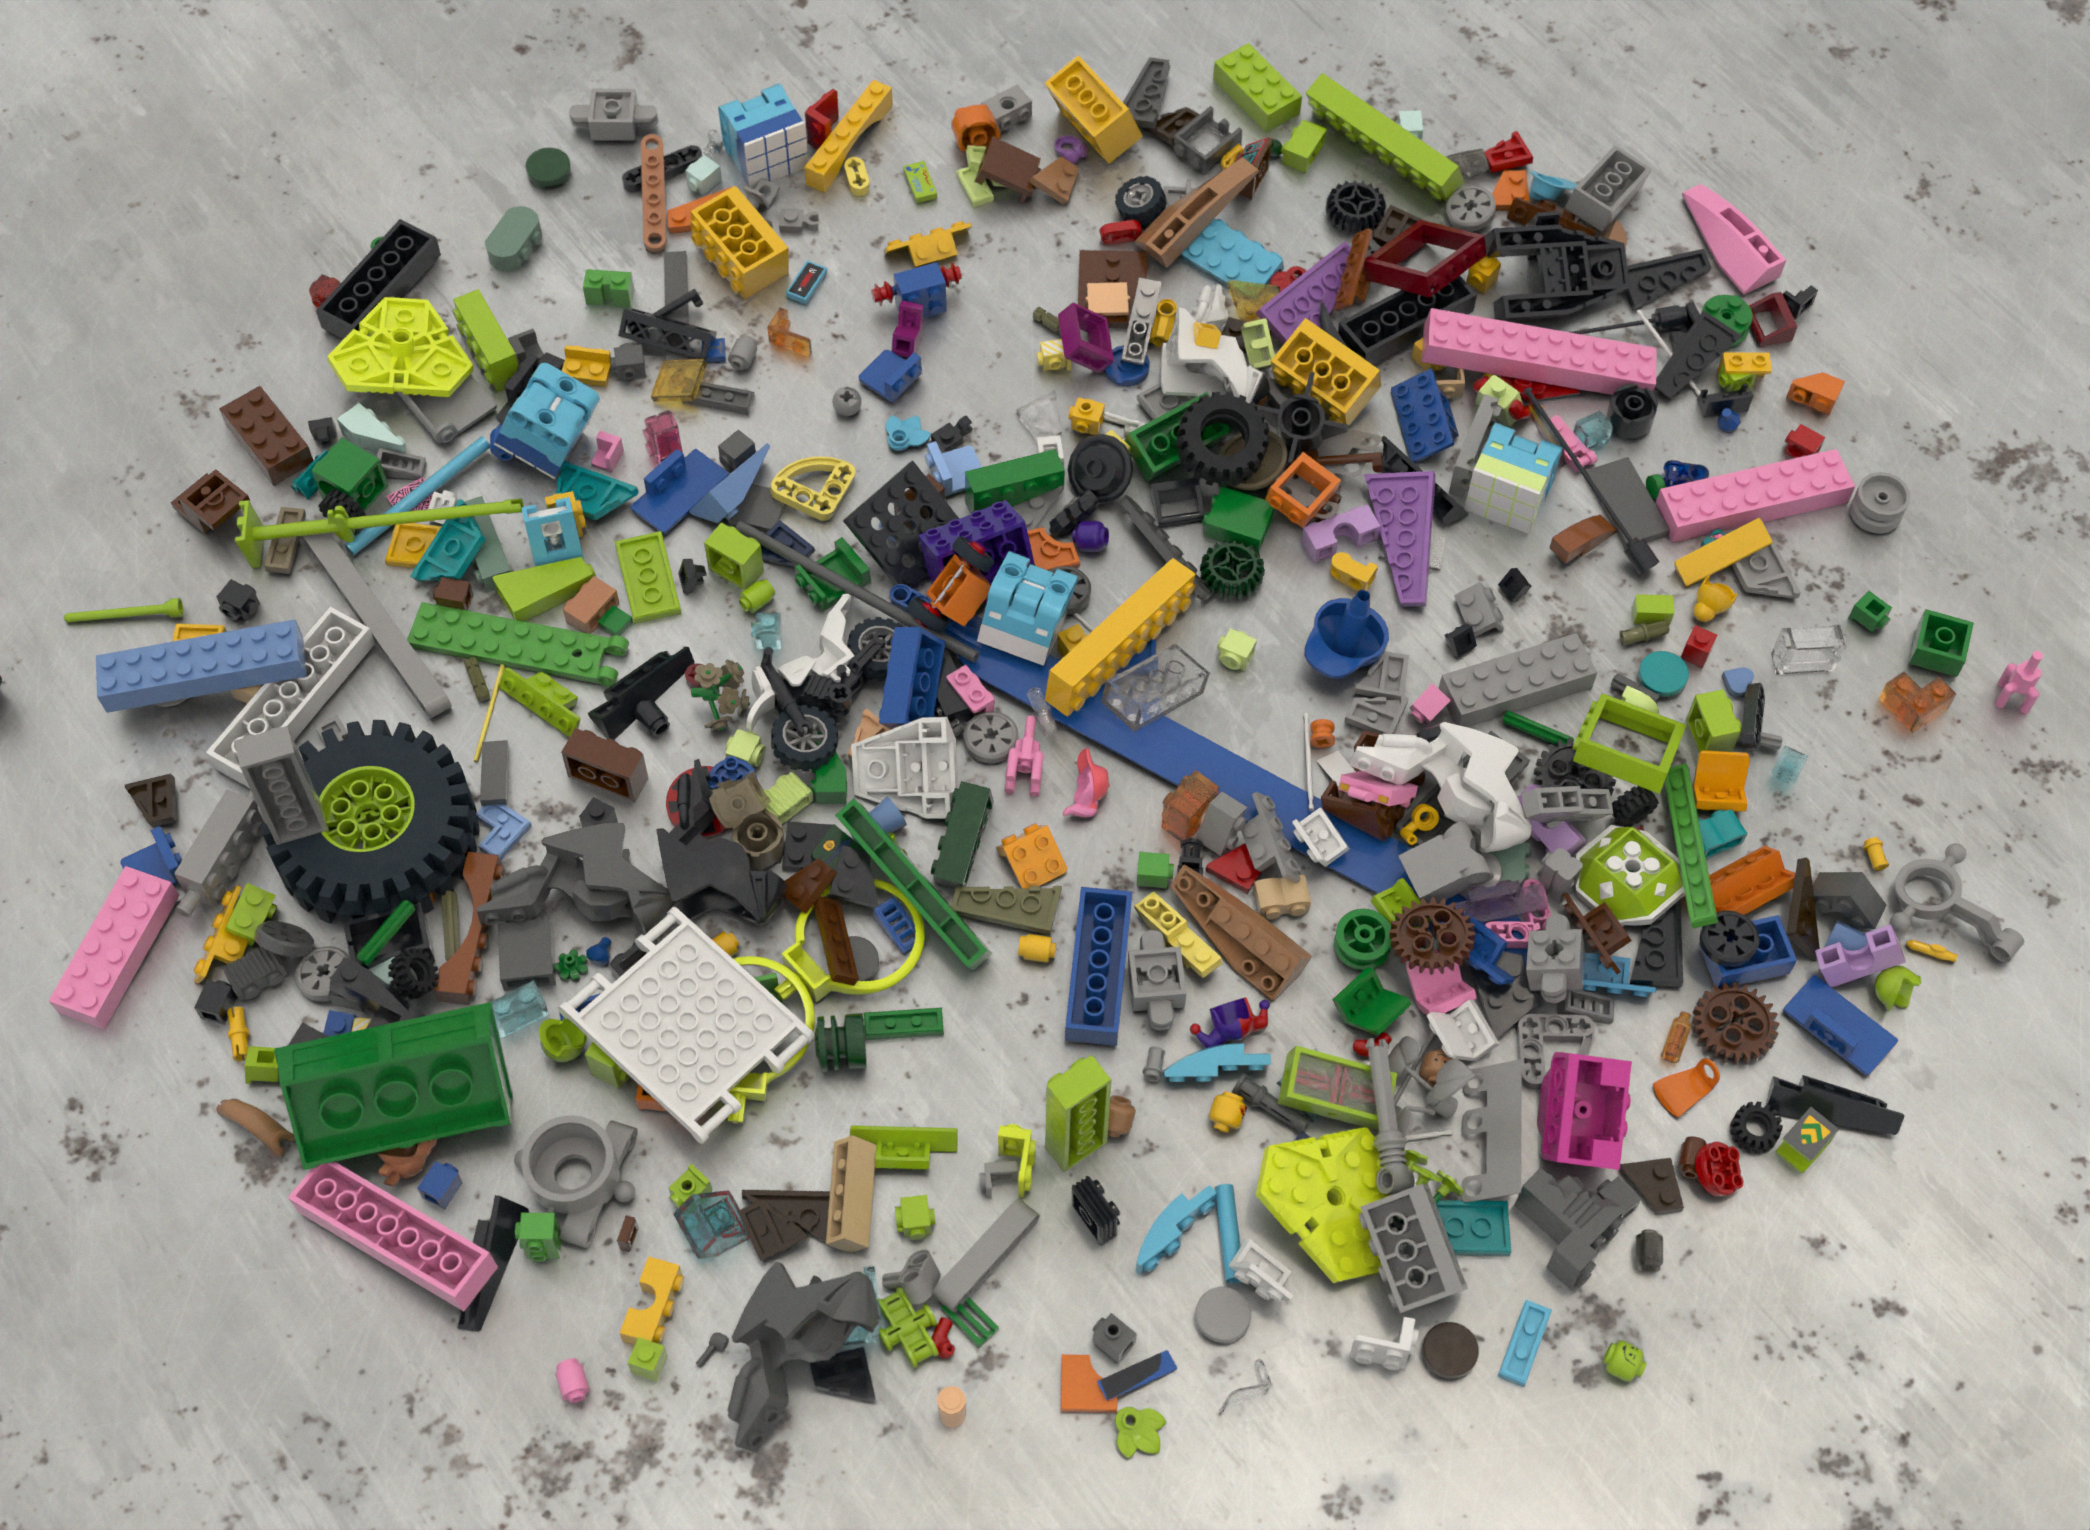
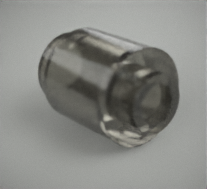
(1649, 1250)

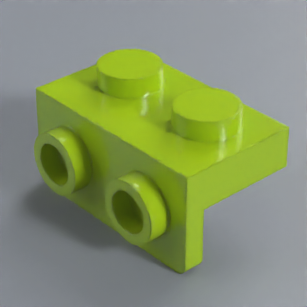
(1393, 899)
(251, 911)

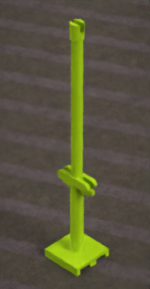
(344, 527)

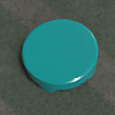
(1663, 673)

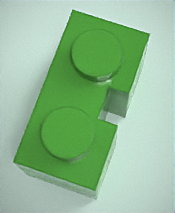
(608, 286)

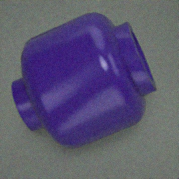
(1091, 536)

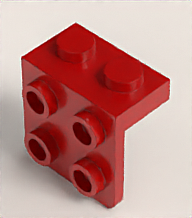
(820, 118)

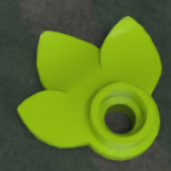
(1141, 1434)

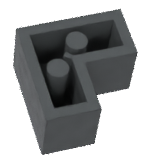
(1850, 895)

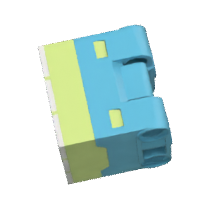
(1512, 478)

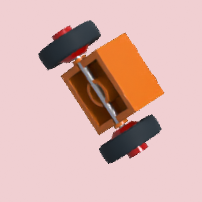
(957, 588)

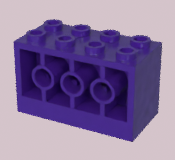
(995, 528)

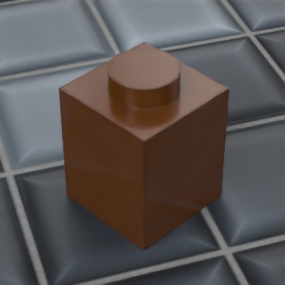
(453, 593)

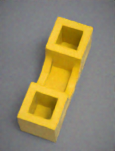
(662, 1281)

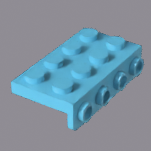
(1231, 255)

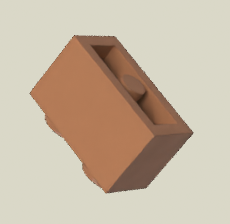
(590, 605)

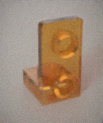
(781, 336)

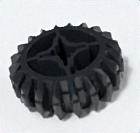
(1355, 207)

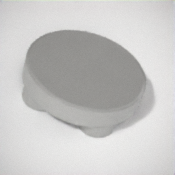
(1223, 1315)

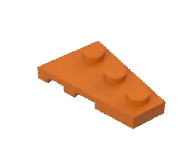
(680, 217)

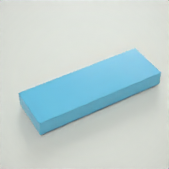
(1524, 1343)

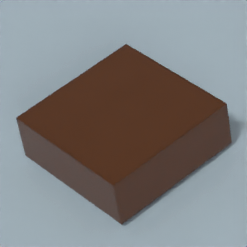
(627, 1233)

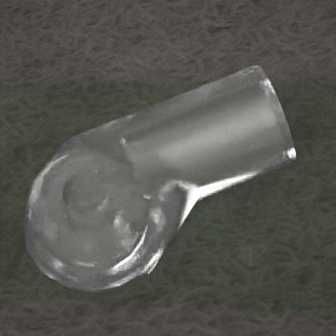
(715, 145)

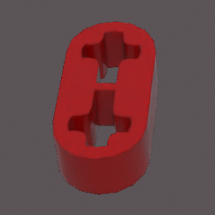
(1120, 232)

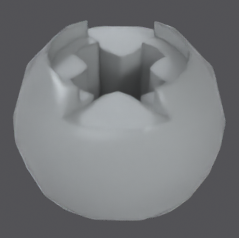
(847, 394)

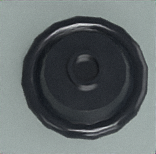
(1101, 466)

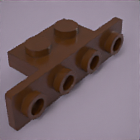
(1523, 211)
(1604, 931)

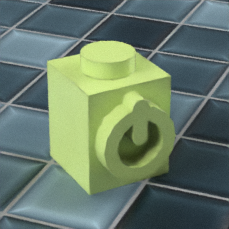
(1236, 649)
(746, 746)

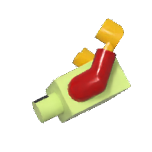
(1508, 398)

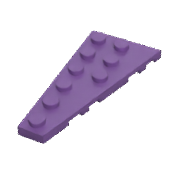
(1306, 294)
(1405, 513)

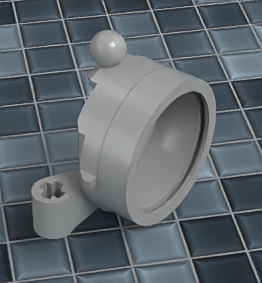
(583, 1139)

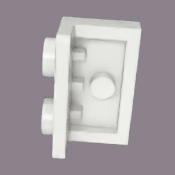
(1321, 837)

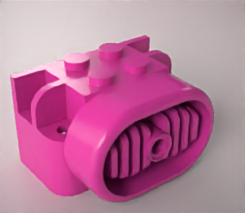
(1584, 1110)

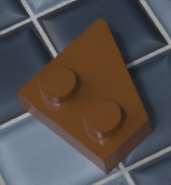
(808, 884)

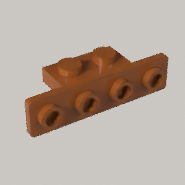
(1353, 281)

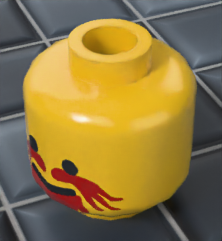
(1227, 1111)

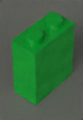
(1238, 518)

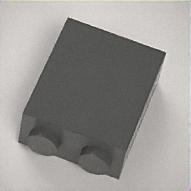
(526, 953)

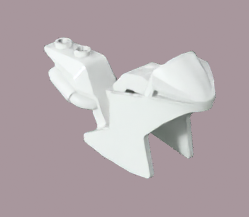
(1464, 791)

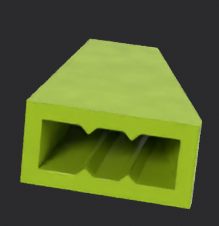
(541, 587)

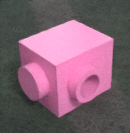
(1429, 704)

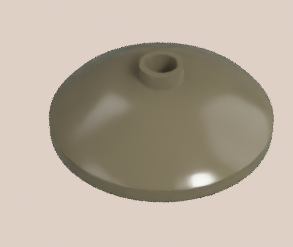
(1271, 467)

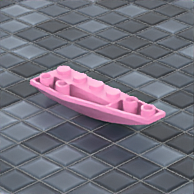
(1734, 240)

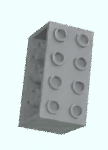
(1431, 1243)

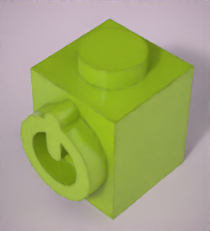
(914, 1217)

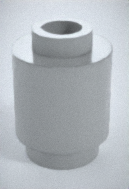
(743, 352)

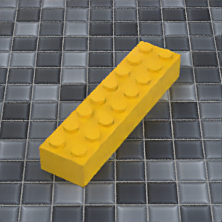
(1119, 637)

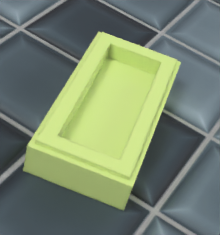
(975, 192)

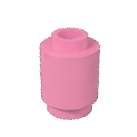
(572, 1380)

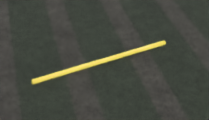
(489, 712)

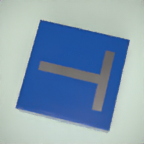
(717, 350)

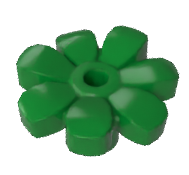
(571, 965)

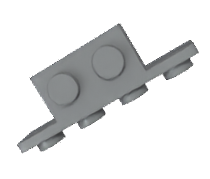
(1266, 840)

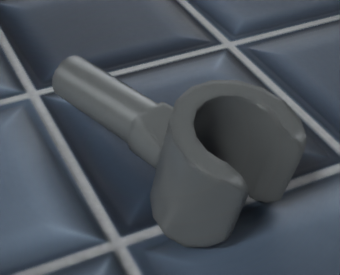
(716, 1341)

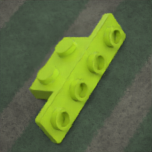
(543, 697)
(906, 1145)

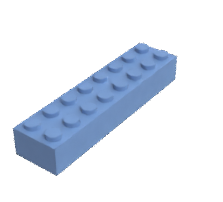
(200, 666)

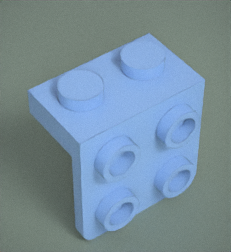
(951, 466)

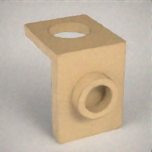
(1453, 388)

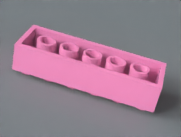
(114, 947)

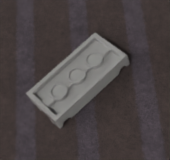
(1474, 444)

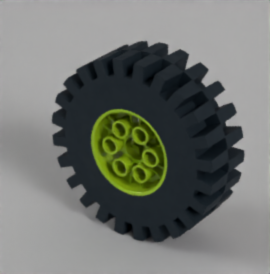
(380, 776)

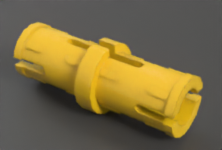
(238, 1033)

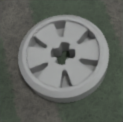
(1462, 200)
(988, 723)
(310, 968)

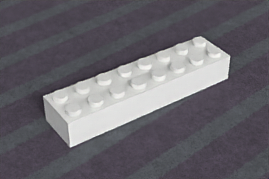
(331, 654)

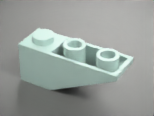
(367, 432)

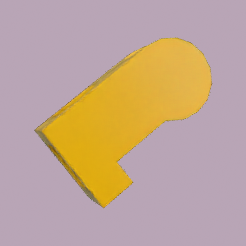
(1352, 572)

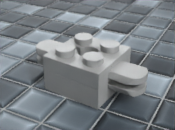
(613, 104)
(1555, 959)
(1156, 979)

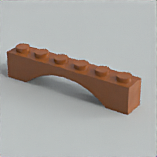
(458, 974)

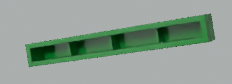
(913, 884)

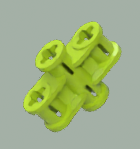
(907, 1327)

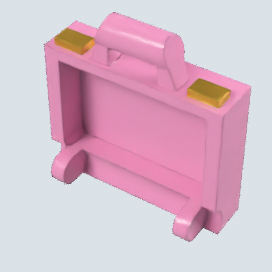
(1372, 788)

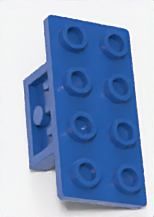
(1424, 416)
(676, 488)
(1840, 1025)

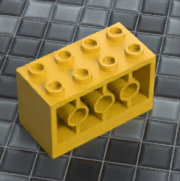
(1093, 109)
(739, 242)
(1341, 378)

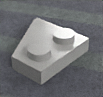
(1386, 677)

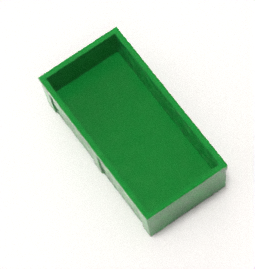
(395, 1084)

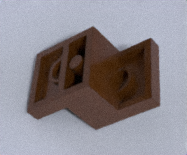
(209, 501)

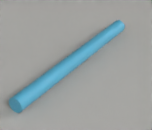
(422, 492)

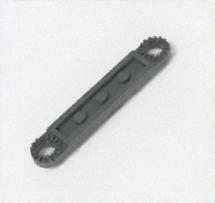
(1159, 540)

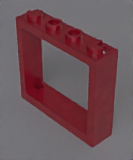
(1383, 264)

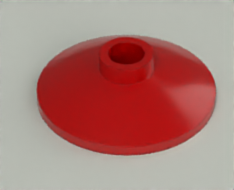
(1521, 384)

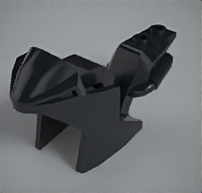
(711, 873)

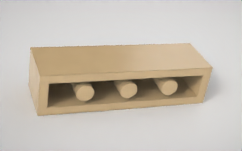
(851, 1194)

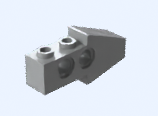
(1566, 804)

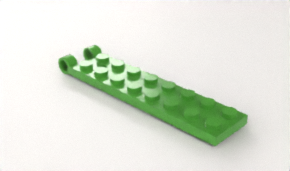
(515, 643)

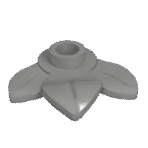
(1299, 490)

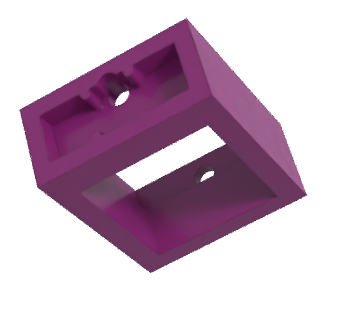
(1093, 355)

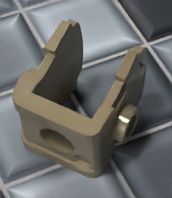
(738, 800)

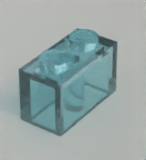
(519, 1009)

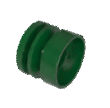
(841, 1042)

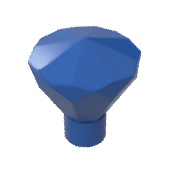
(1728, 420)
(599, 953)

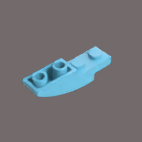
(1205, 1062)
(1165, 1232)

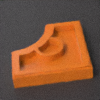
(1050, 552)
(1080, 1387)

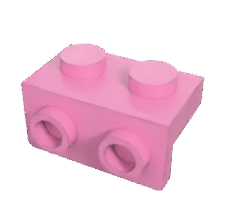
(971, 690)

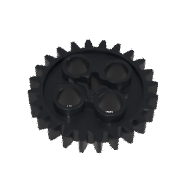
(1563, 758)

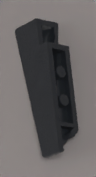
(1396, 462)
(643, 683)
(1834, 1103)
(499, 1240)

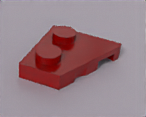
(1508, 154)
(1235, 869)

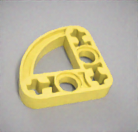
(823, 498)

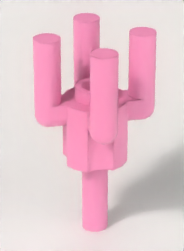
(2022, 681)
(1025, 758)

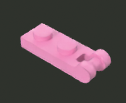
(1587, 456)

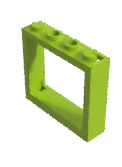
(1621, 764)

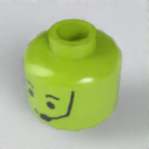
(1624, 1360)

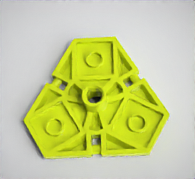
(401, 350)
(1327, 1195)

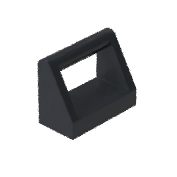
(1174, 492)

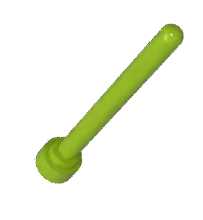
(171, 608)

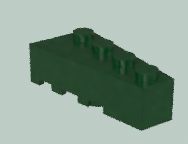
(962, 834)

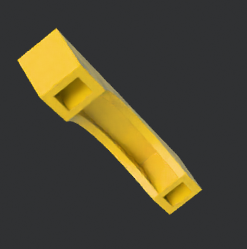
(827, 161)

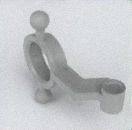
(2002, 944)

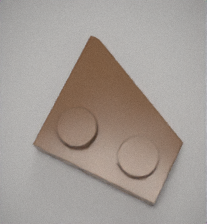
(1056, 179)

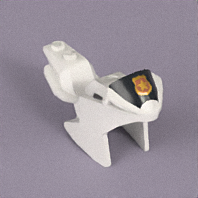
(1225, 358)

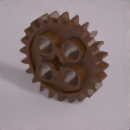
(1455, 930)
(1747, 1042)

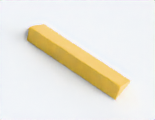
(1722, 552)

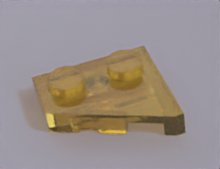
(1250, 297)

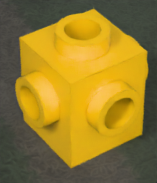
(1087, 416)

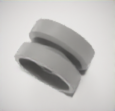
(1880, 502)

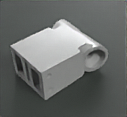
(1446, 864)

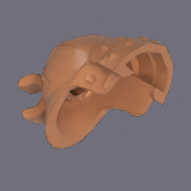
(404, 1161)

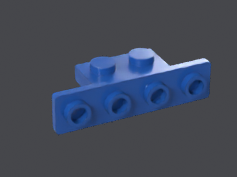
(1486, 952)

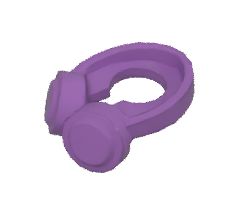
(1079, 149)

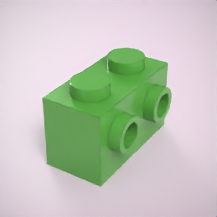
(539, 1236)

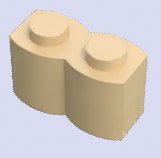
(1281, 897)

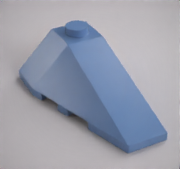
(731, 491)

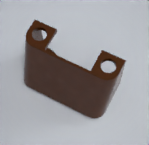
(1370, 816)

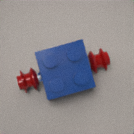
(921, 286)

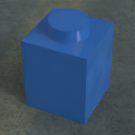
(440, 1184)

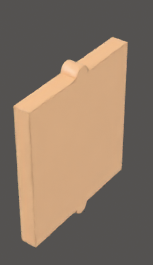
(1108, 298)

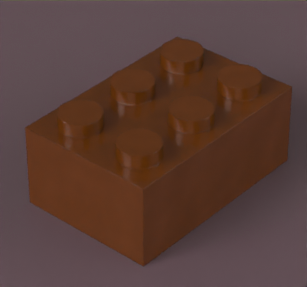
(605, 764)

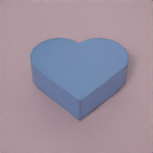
(1737, 680)

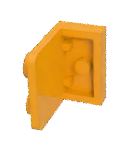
(1721, 781)
(1033, 856)

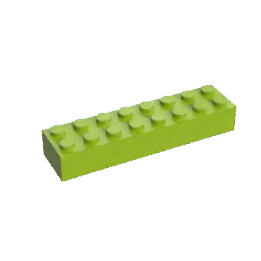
(1384, 138)

